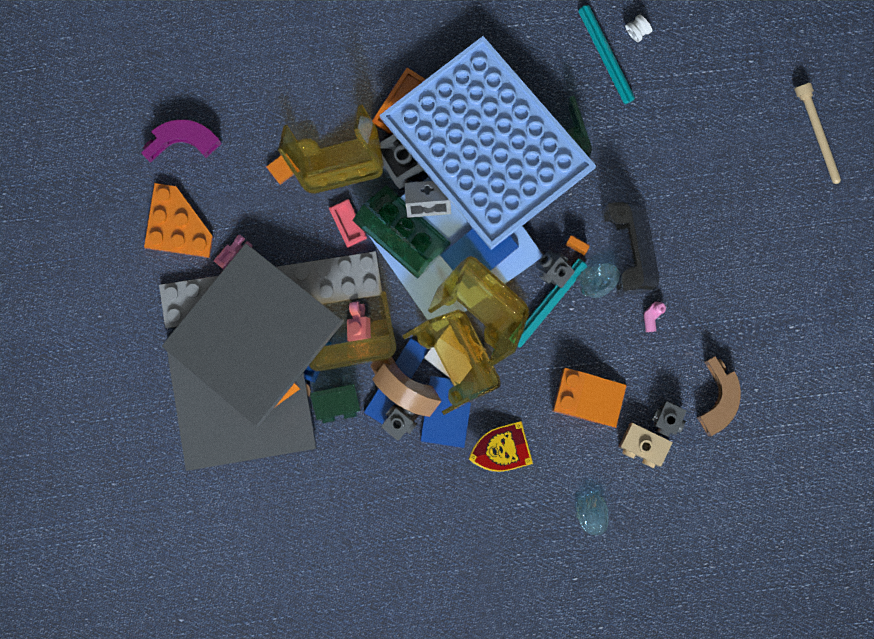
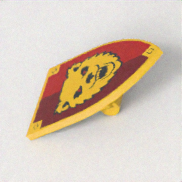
(502, 449)

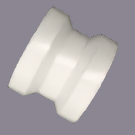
(638, 28)

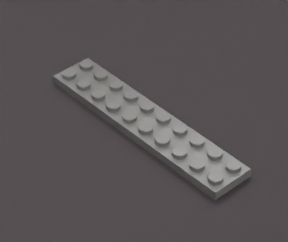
(325, 280)

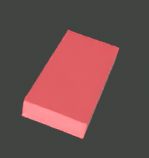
(343, 216)

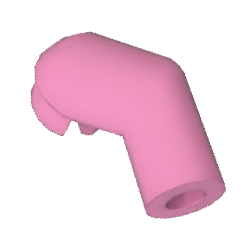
(652, 314)

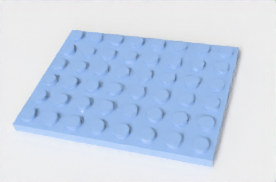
(487, 142)

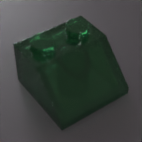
(335, 403)

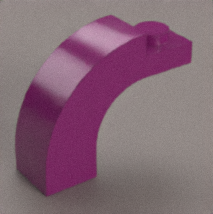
(181, 131)

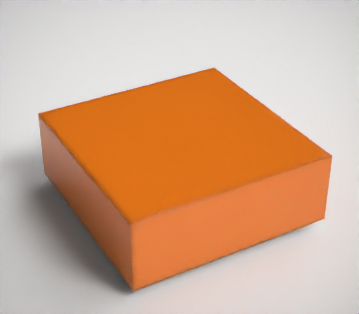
(280, 170)
(577, 245)

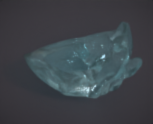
(598, 280)
(592, 513)

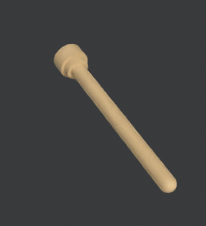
(805, 94)

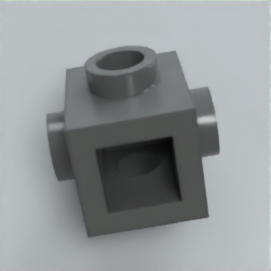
(554, 269)
(676, 415)
(399, 422)

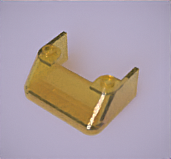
(338, 164)
(489, 302)
(378, 347)
(460, 355)

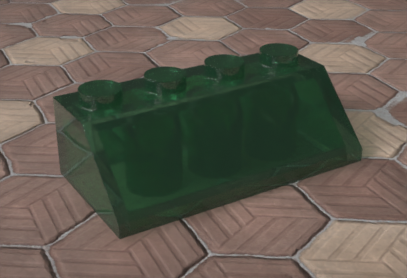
(406, 239)

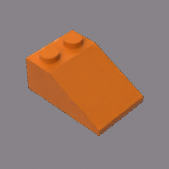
(589, 397)

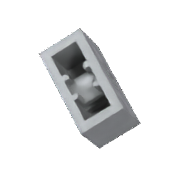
(425, 200)

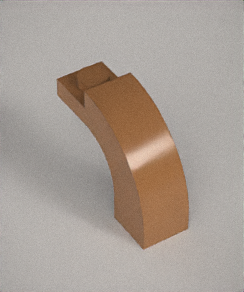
(402, 390)
(728, 398)

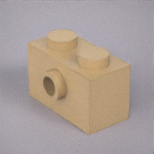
(645, 445)

